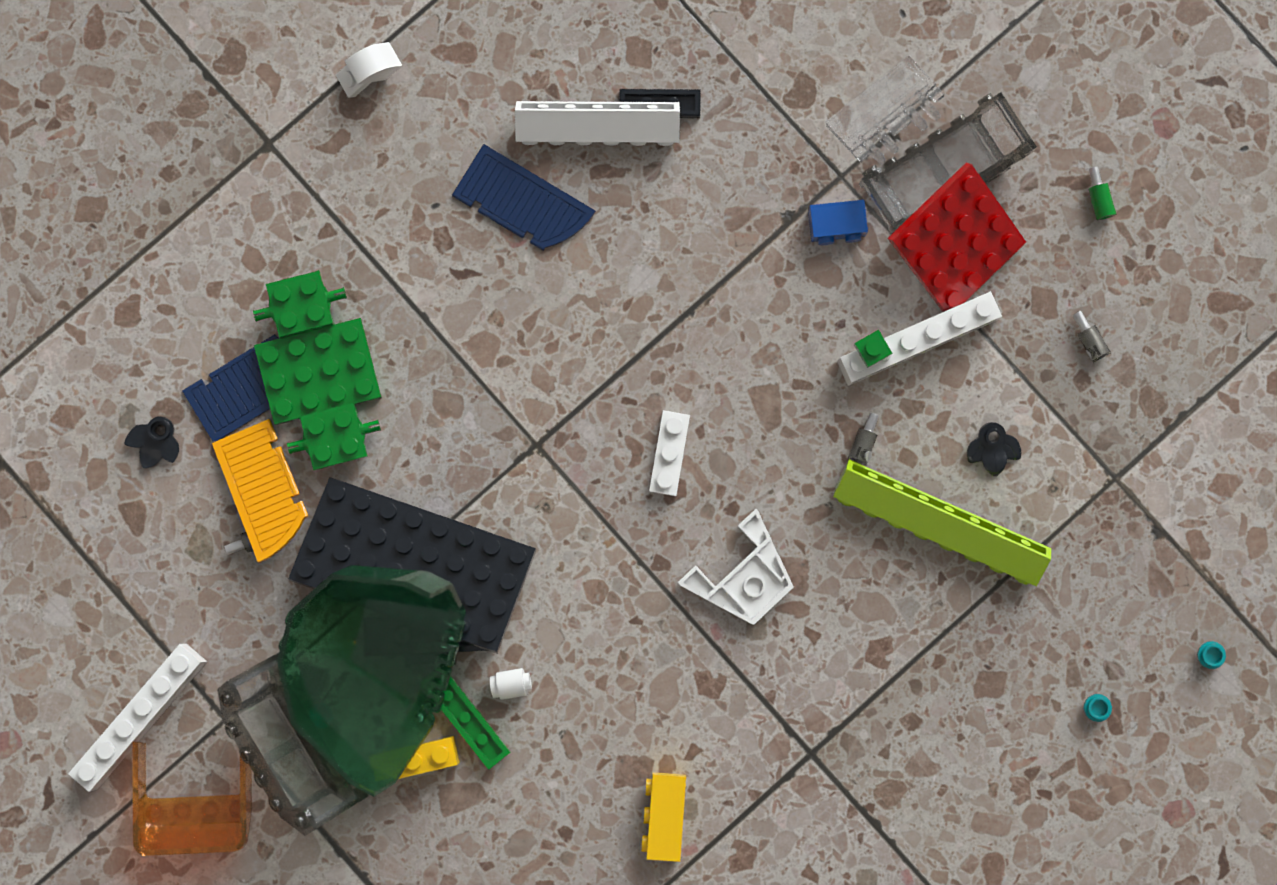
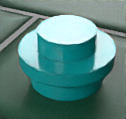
(1211, 655)
(1097, 707)

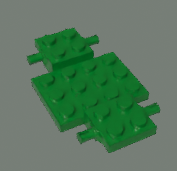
(317, 370)

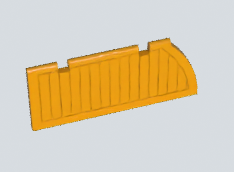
(261, 488)

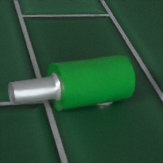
(1100, 196)

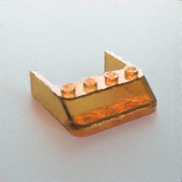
(189, 823)

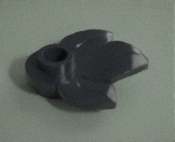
(151, 445)
(995, 452)

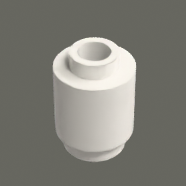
(510, 684)

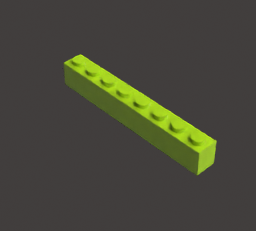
(942, 523)

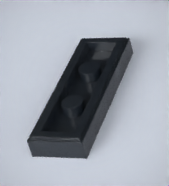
(688, 99)

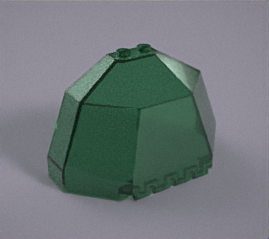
(369, 667)

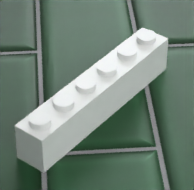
(597, 122)
(925, 336)
(137, 717)

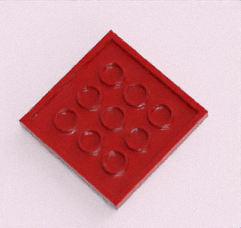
(957, 239)

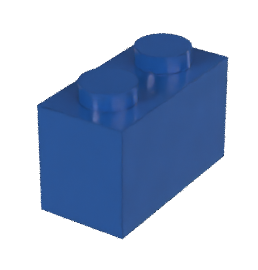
(837, 221)

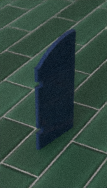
(521, 200)
(232, 397)

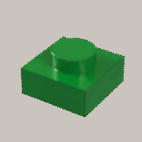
(873, 348)

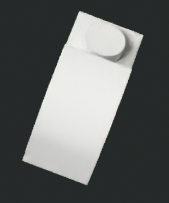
(368, 66)

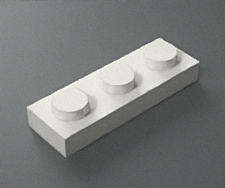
(669, 453)

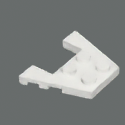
(752, 585)

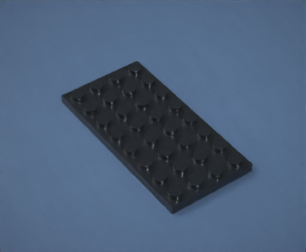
(382, 532)

